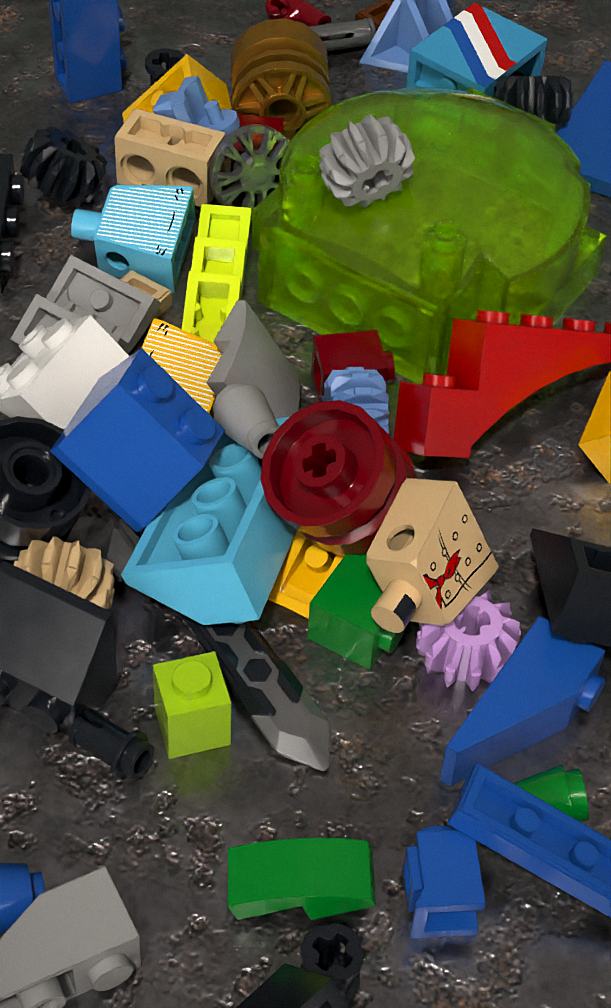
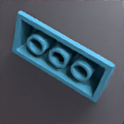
(214, 543)

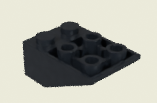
(575, 586)

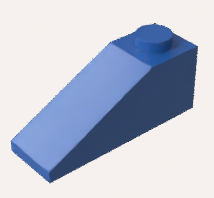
(526, 701)

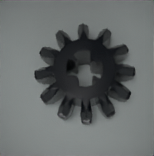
(539, 95)
(63, 166)

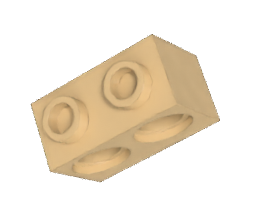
(166, 153)

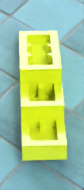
(216, 268)

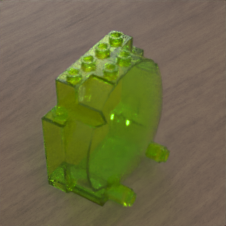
(478, 225)

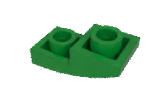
(312, 873)

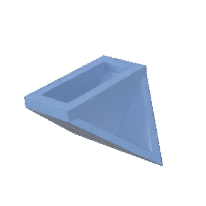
(402, 29)

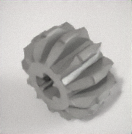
(366, 161)

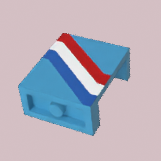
(475, 52)

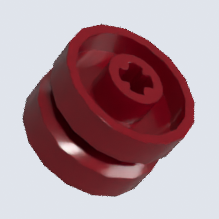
(334, 475)

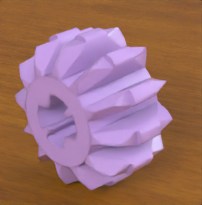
(472, 644)

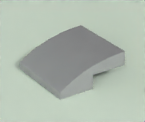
(90, 291)
(255, 360)

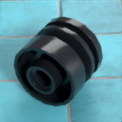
(36, 489)

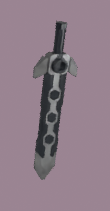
(255, 673)

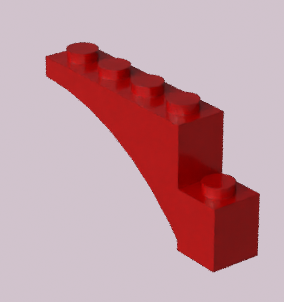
(488, 374)

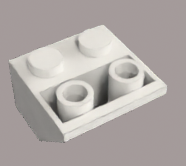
(57, 370)

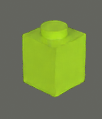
(192, 704)

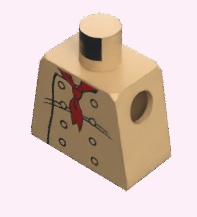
(428, 556)

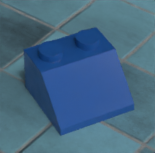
(137, 439)

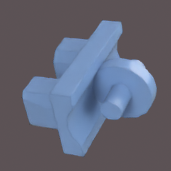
(192, 106)

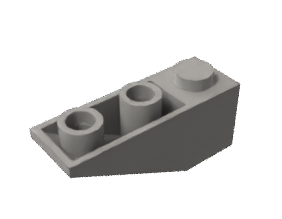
(68, 944)

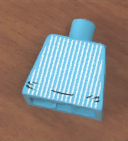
(141, 231)

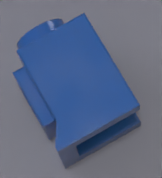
(443, 883)

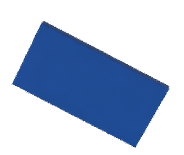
(590, 131)

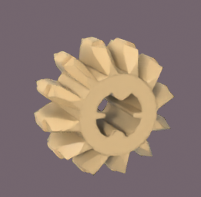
(71, 568)

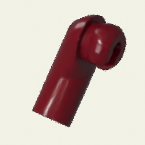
(296, 10)

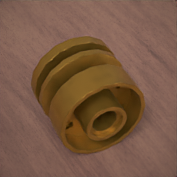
(280, 72)

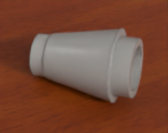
(245, 416)

